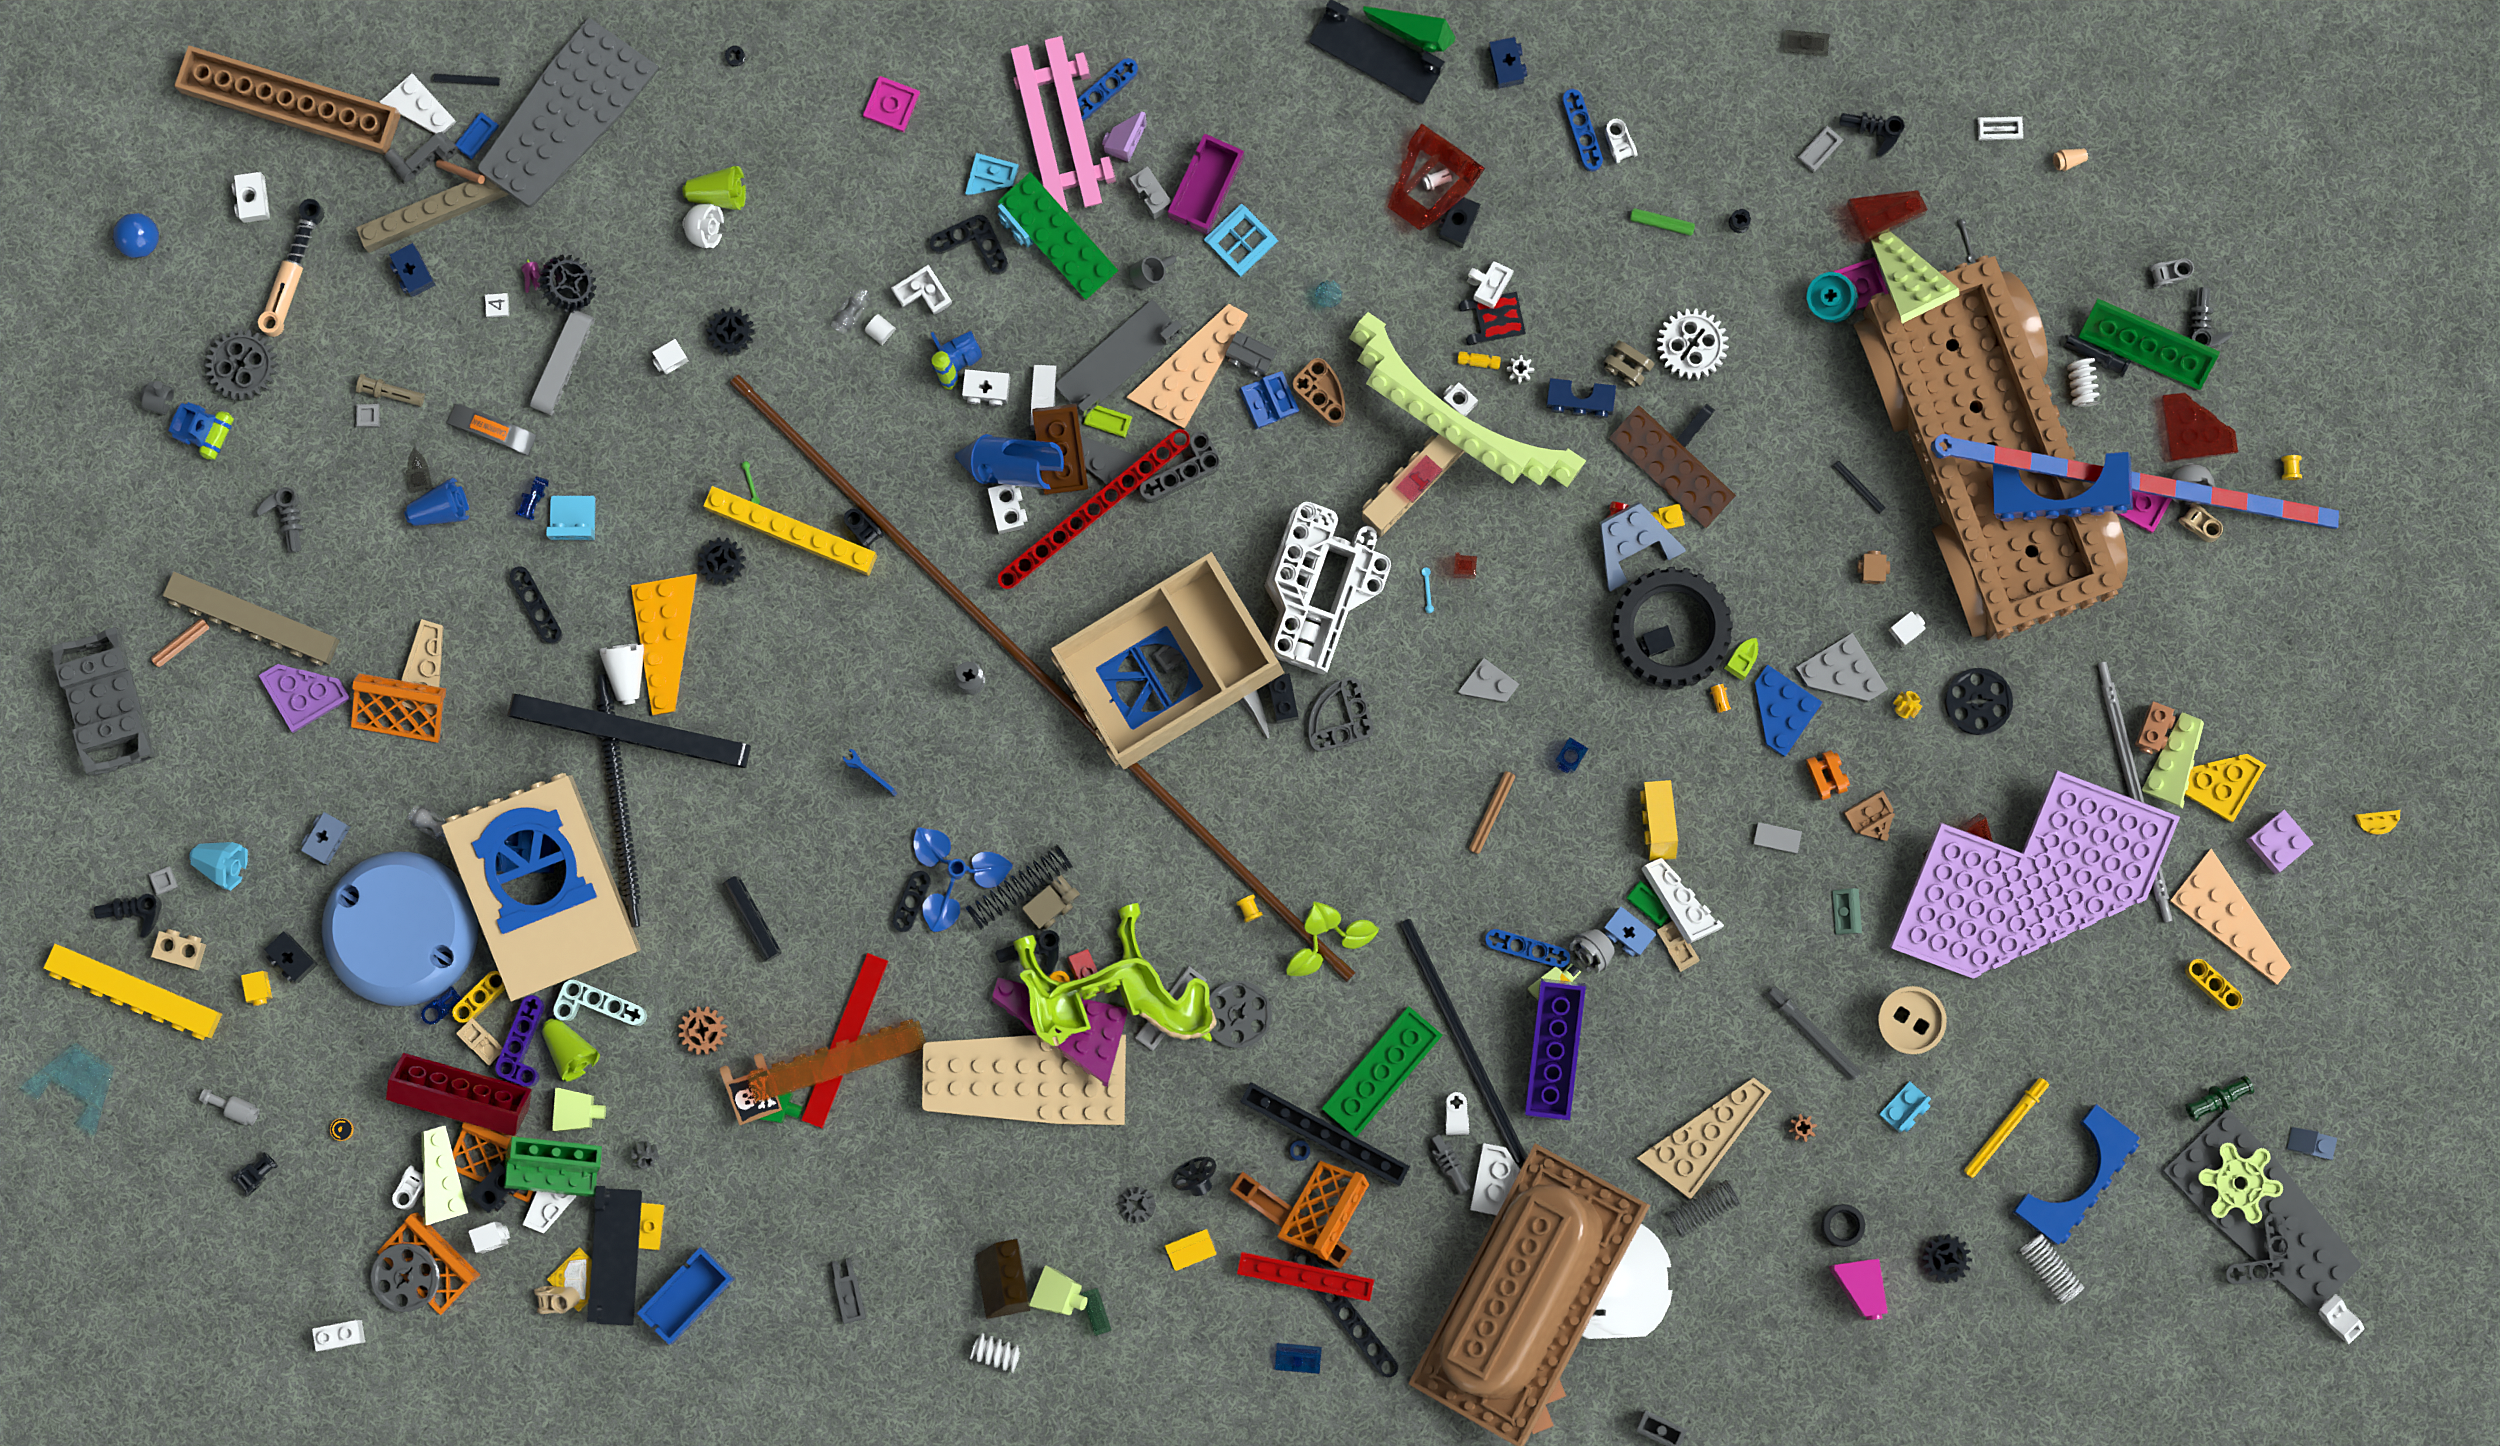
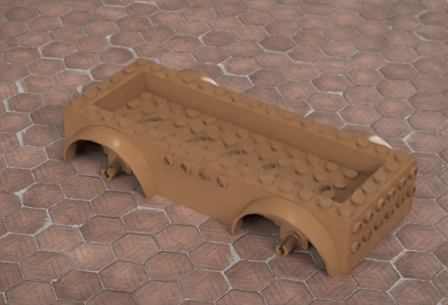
(2002, 374)

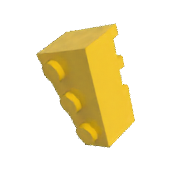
(1659, 820)

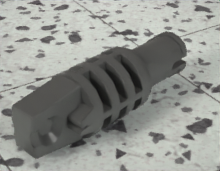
(1449, 1163)

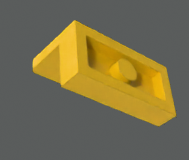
(1190, 1250)

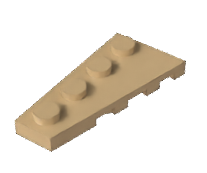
(425, 661)

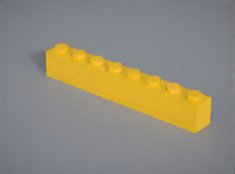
(790, 531)
(133, 991)

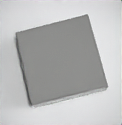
(368, 415)
(163, 880)

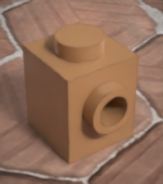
(1873, 568)

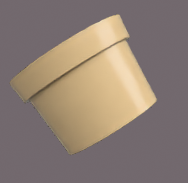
(1921, 1005)

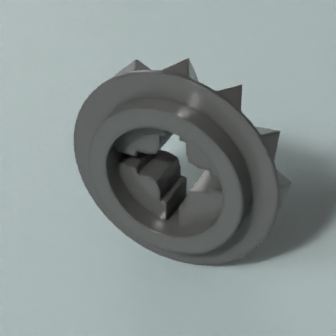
(1148, 1202)

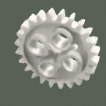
(1676, 333)

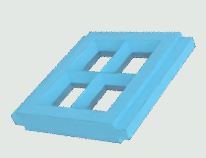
(1227, 226)

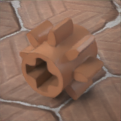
(1805, 1122)

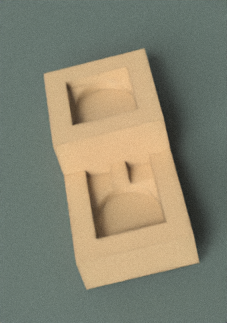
(1679, 950)
(480, 1041)

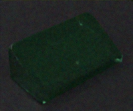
(1096, 1312)

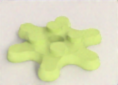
(2256, 1183)

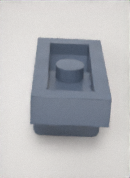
(2312, 1143)

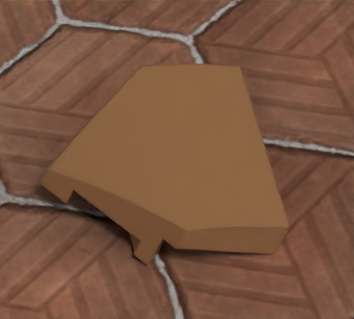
(1871, 816)

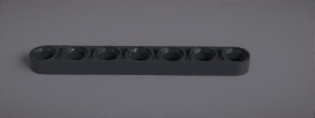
(1350, 1324)

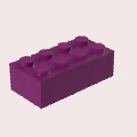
(1206, 184)

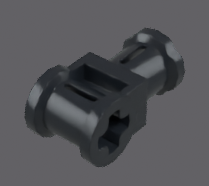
(254, 1174)

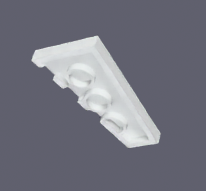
(1686, 912)

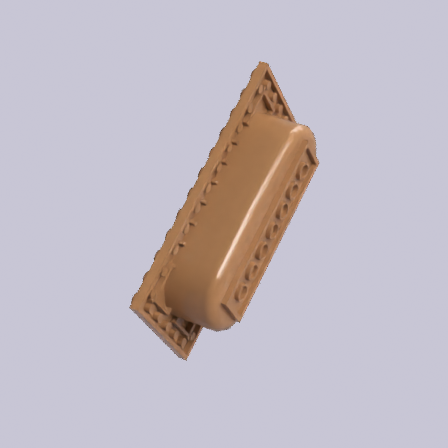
(1529, 1295)

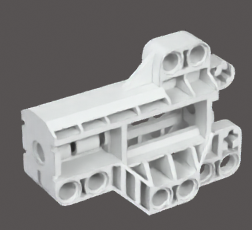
(1293, 599)

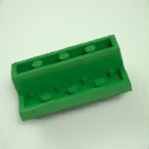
(552, 1166)

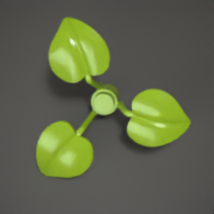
(1320, 920)

